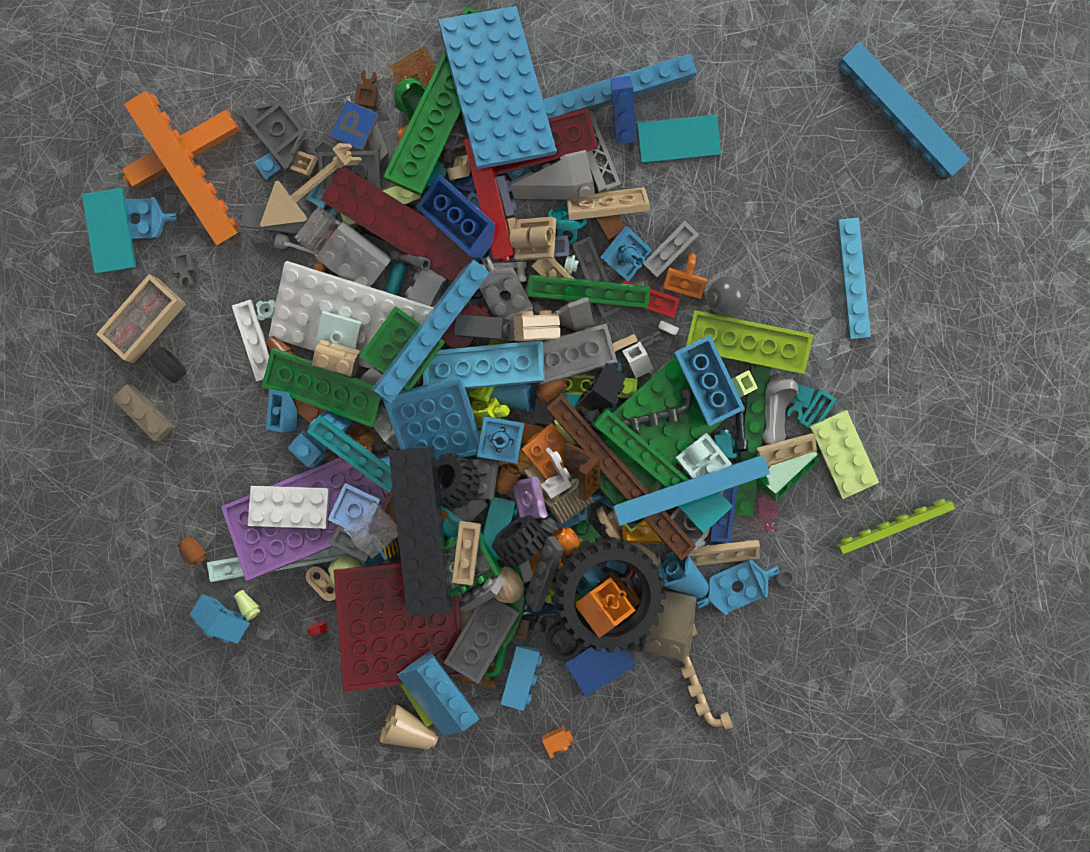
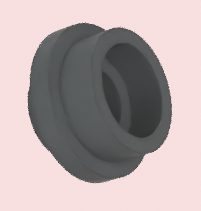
(549, 524)

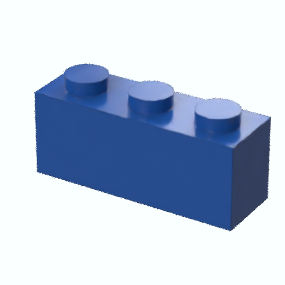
(623, 109)

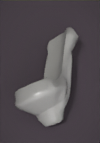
(777, 397)

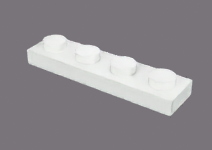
(252, 337)

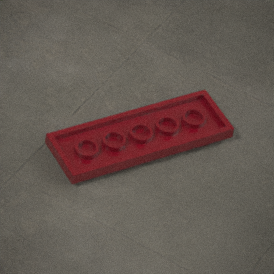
(570, 134)

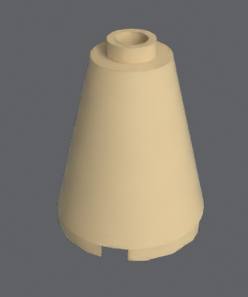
(407, 730)

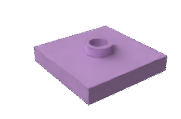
(530, 498)

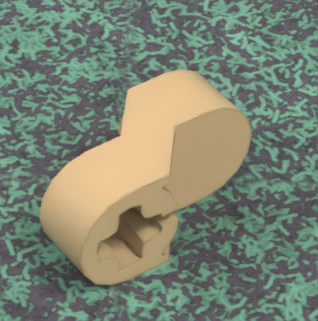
(460, 169)

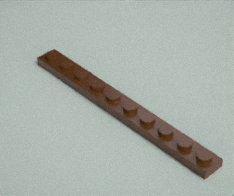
(618, 474)

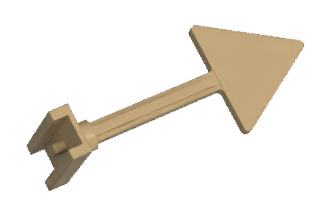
(284, 208)

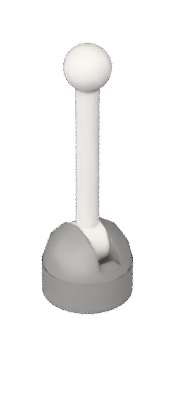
(282, 242)

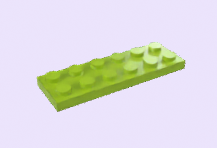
(753, 342)

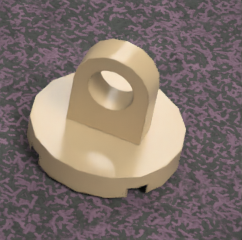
(609, 519)

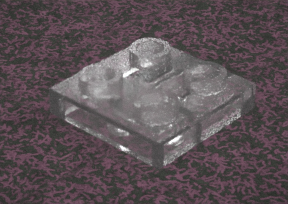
(372, 530)

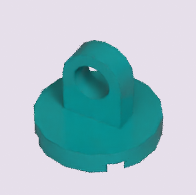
(563, 223)

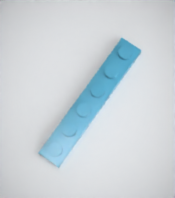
(854, 278)

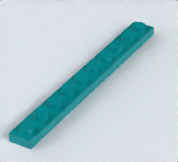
(366, 462)

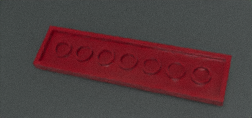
(394, 222)

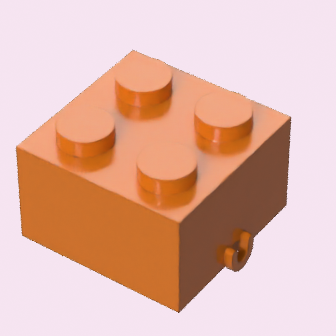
(605, 607)

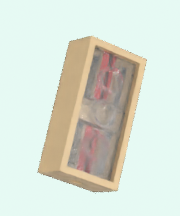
(141, 319)

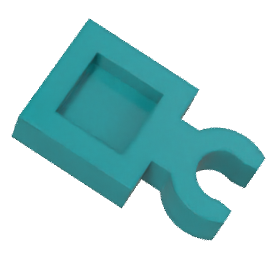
(801, 400)

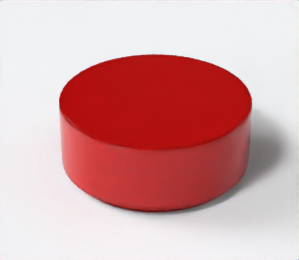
(317, 628)

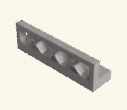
(595, 168)

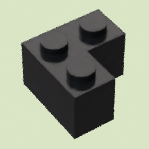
(602, 391)

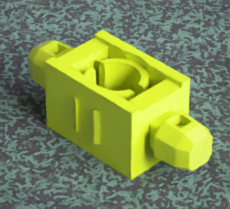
(489, 409)

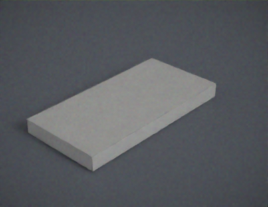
(577, 353)

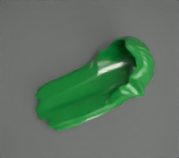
(408, 95)

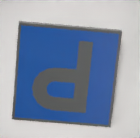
(354, 125)

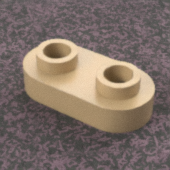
(320, 585)

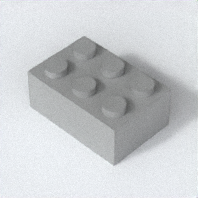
(353, 256)

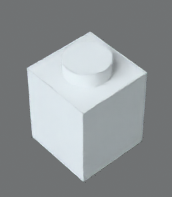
(638, 360)

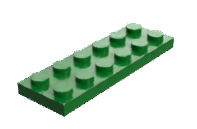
(321, 387)

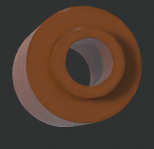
(507, 478)
(191, 551)

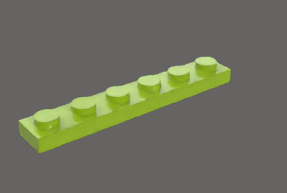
(903, 522)

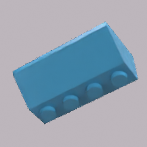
(709, 380)
(438, 695)

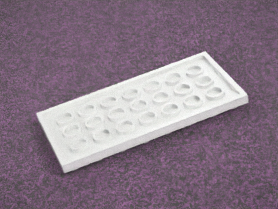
(308, 293)

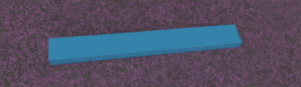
(690, 490)

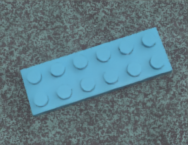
(489, 365)

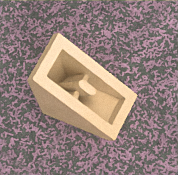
(305, 165)

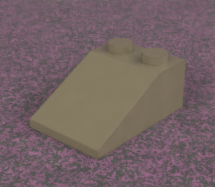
(675, 627)

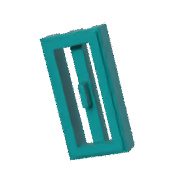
(826, 396)

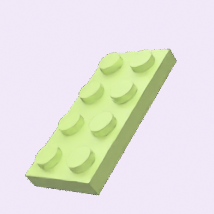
(844, 454)

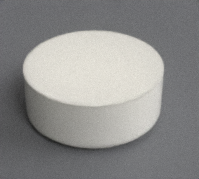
(668, 327)

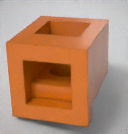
(557, 741)

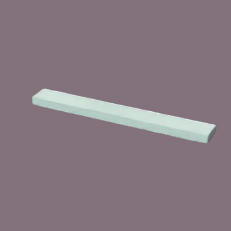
(232, 568)

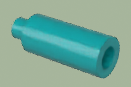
(395, 278)

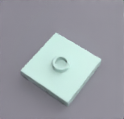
(338, 330)

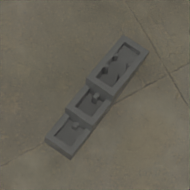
(252, 218)

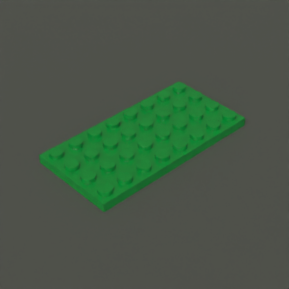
(667, 438)

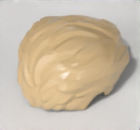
(512, 587)

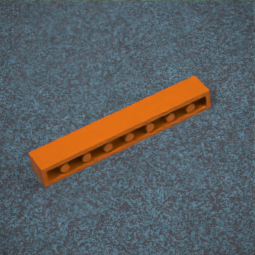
(181, 167)

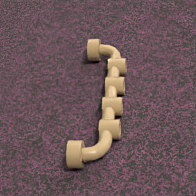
(696, 690)

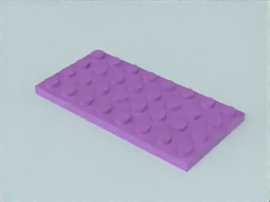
(272, 548)

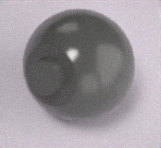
(727, 296)

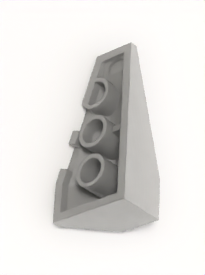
(562, 180)

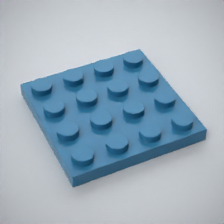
(435, 416)

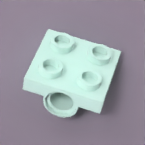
(702, 457)

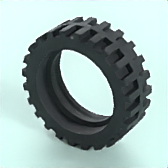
(636, 623)

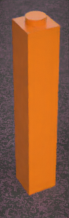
(197, 140)

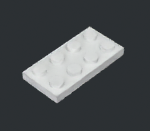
(289, 507)

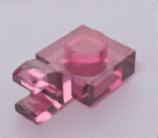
(768, 509)

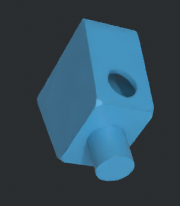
(307, 451)

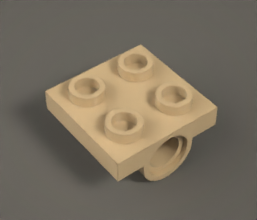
(534, 238)

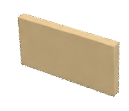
(609, 204)

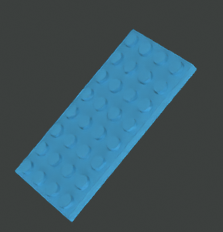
(496, 87)

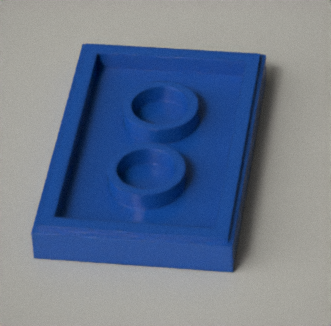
(596, 669)

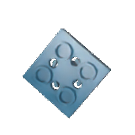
(629, 256)
(492, 426)

